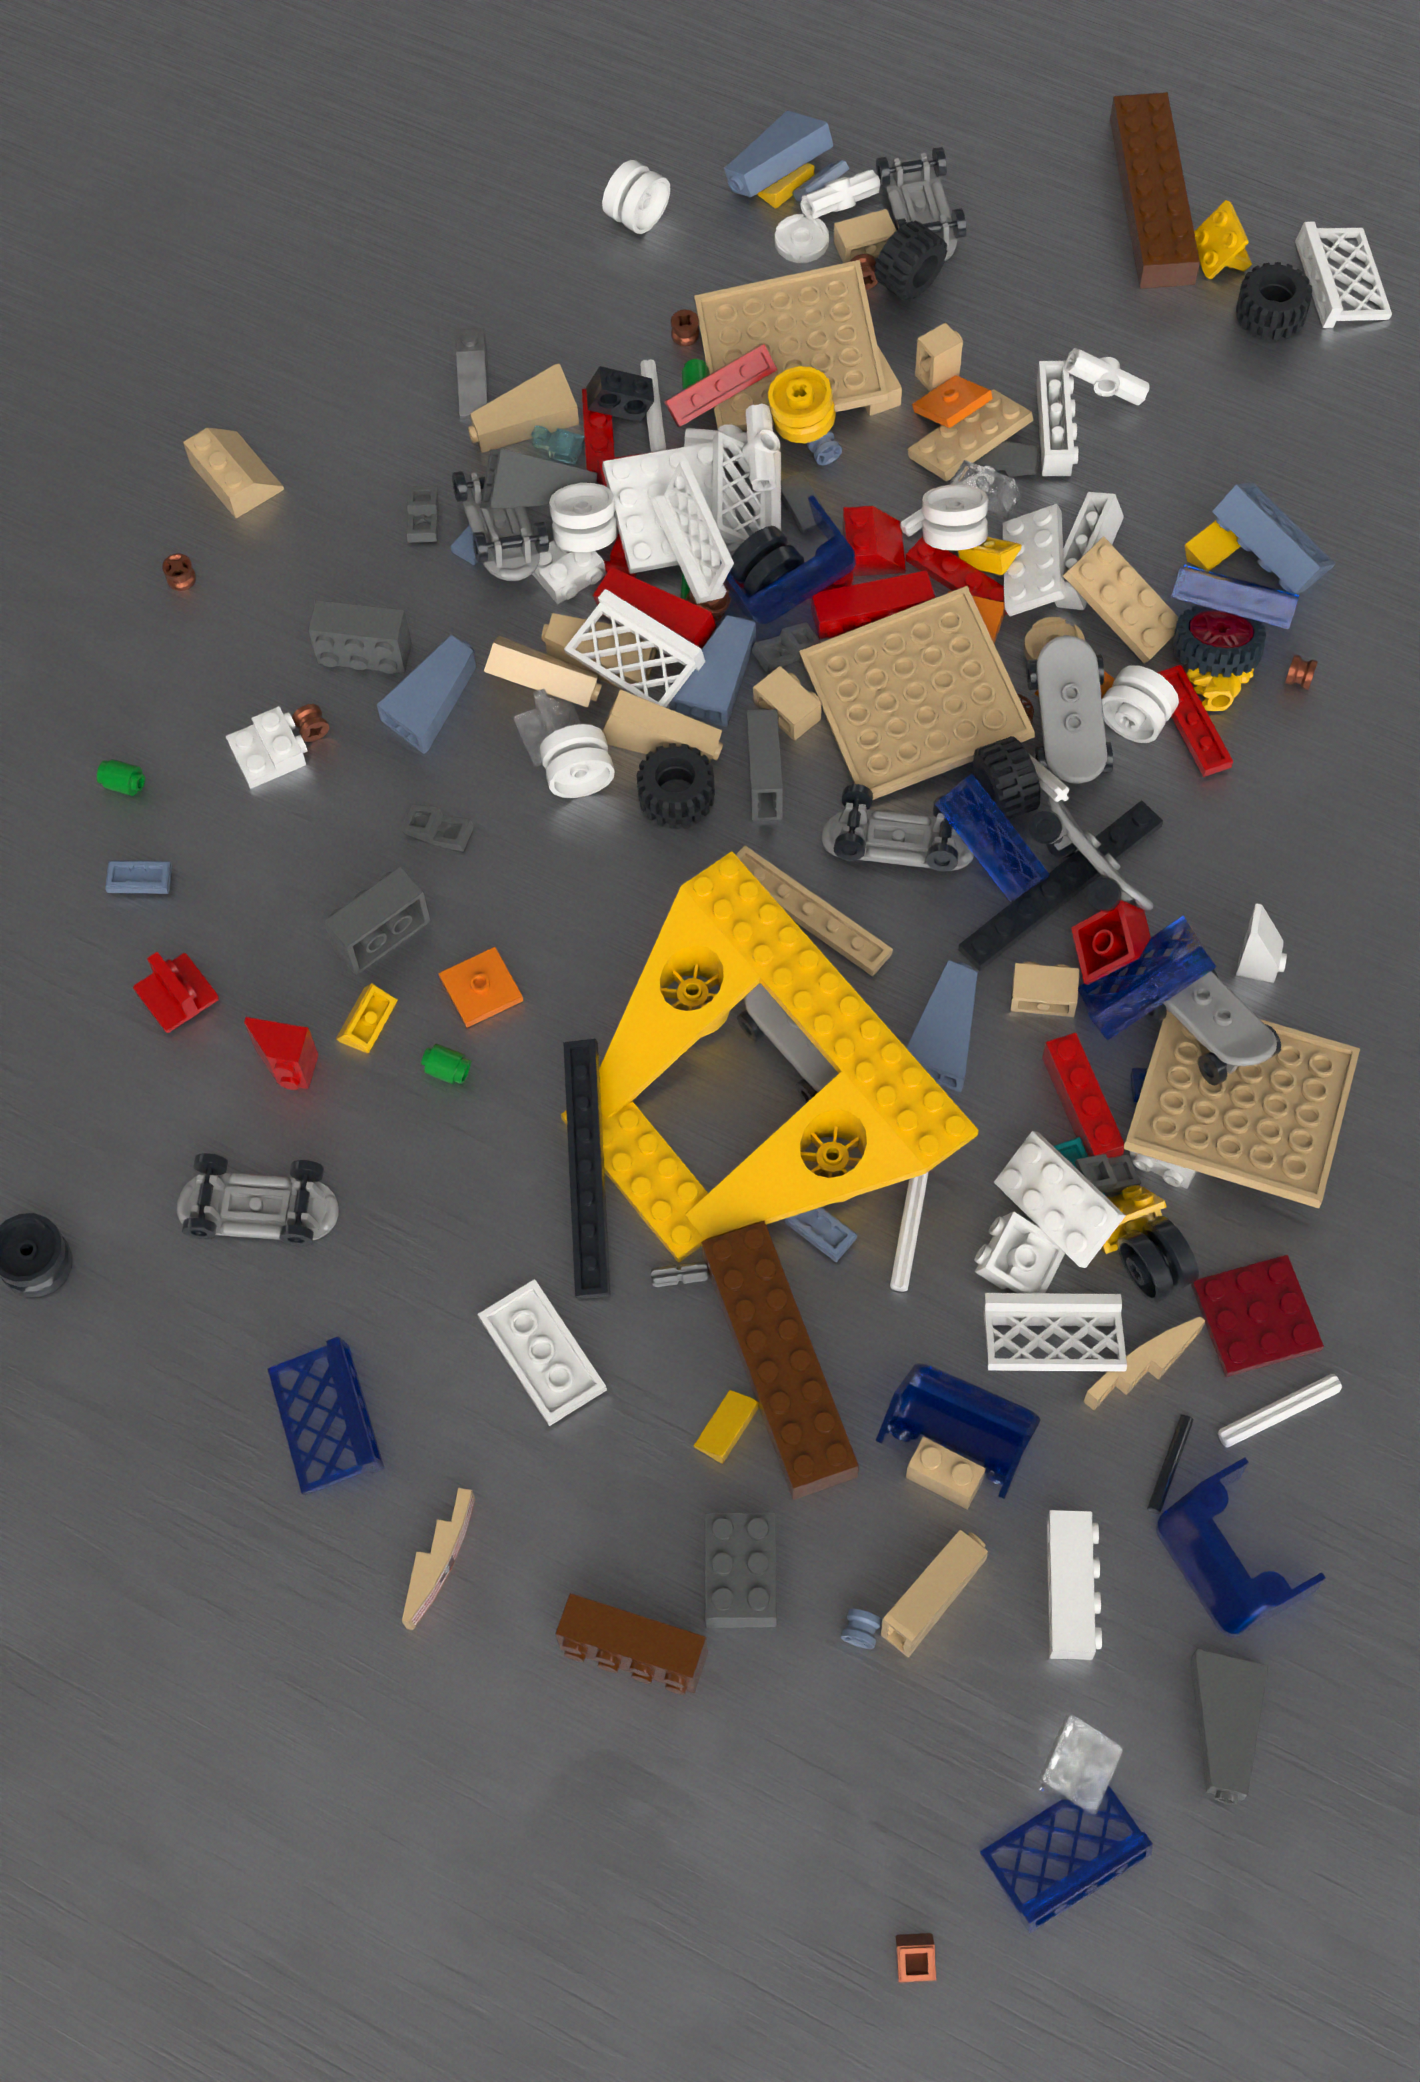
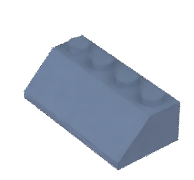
(1272, 537)

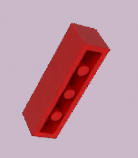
(860, 604)
(671, 611)
(1082, 1096)

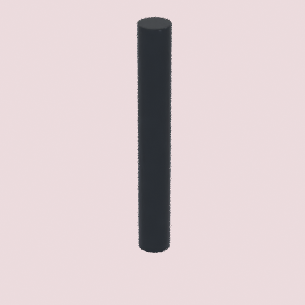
(1170, 1464)

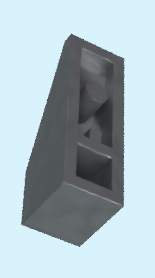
(471, 370)

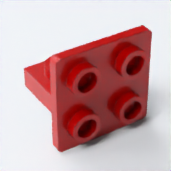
(174, 991)

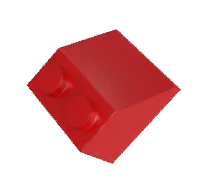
(875, 541)
(1110, 940)
(285, 1051)

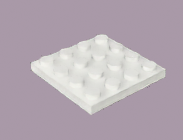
(634, 486)

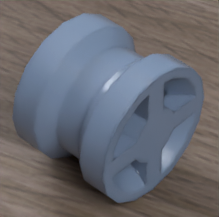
(825, 449)
(861, 1628)

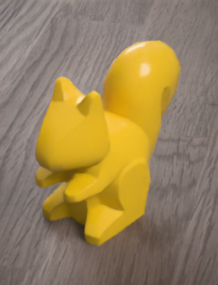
(1218, 690)

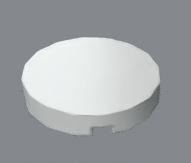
(801, 238)

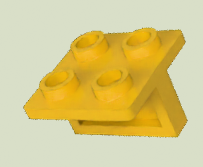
(1222, 242)
(1139, 1207)

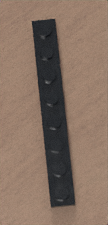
(1057, 888)
(586, 1169)

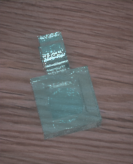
(562, 446)

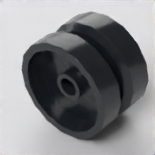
(764, 559)
(33, 1255)
(1158, 1259)

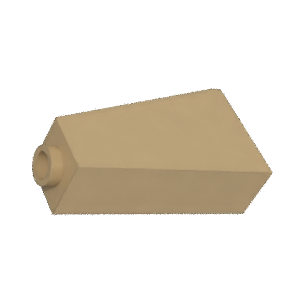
(513, 416)
(562, 630)
(542, 671)
(644, 726)
(933, 1592)

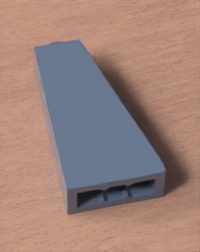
(778, 152)
(713, 690)
(428, 694)
(945, 1026)

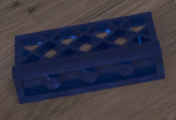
(1235, 596)
(991, 838)
(1159, 982)
(353, 1408)
(1077, 1884)

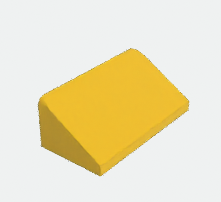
(782, 189)
(1211, 547)
(992, 555)
(367, 1018)
(726, 1426)

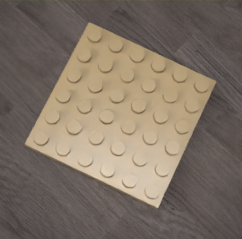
(803, 320)
(915, 693)
(1261, 1126)

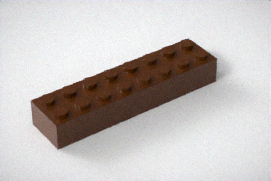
(1154, 191)
(779, 1360)

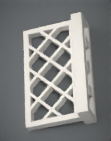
(1322, 275)
(765, 504)
(694, 535)
(651, 632)
(1053, 1312)

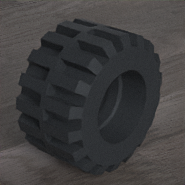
(910, 260)
(1277, 284)
(669, 765)
(1008, 776)

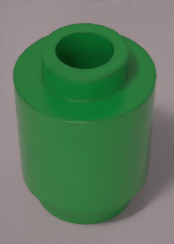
(693, 371)
(120, 777)
(446, 1064)

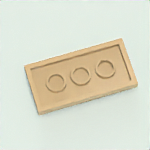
(970, 438)
(1123, 599)

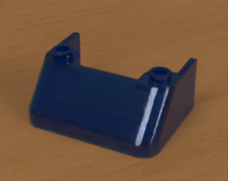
(830, 563)
(963, 1419)
(1212, 1567)

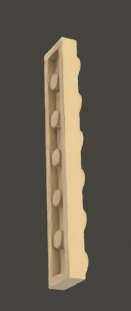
(818, 916)

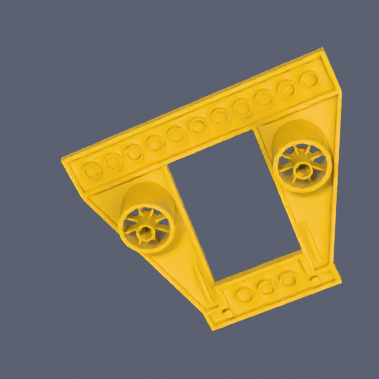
(879, 1101)

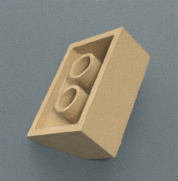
(231, 469)

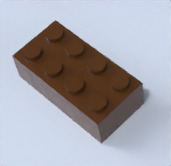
(631, 1644)

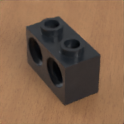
(620, 394)

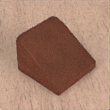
(915, 1957)

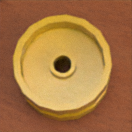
(801, 404)

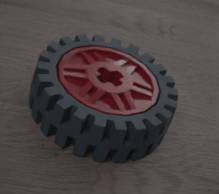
(1218, 641)

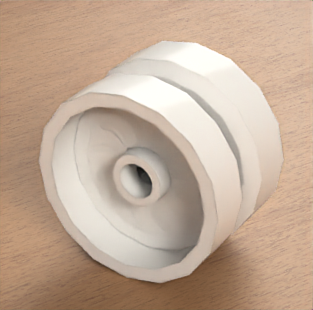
(636, 196)
(583, 517)
(955, 517)
(1139, 704)
(576, 761)

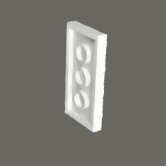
(1038, 568)
(1059, 1199)
(542, 1352)

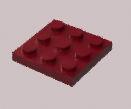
(1257, 1315)

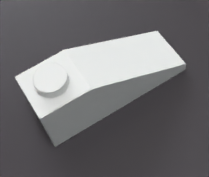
(1261, 949)

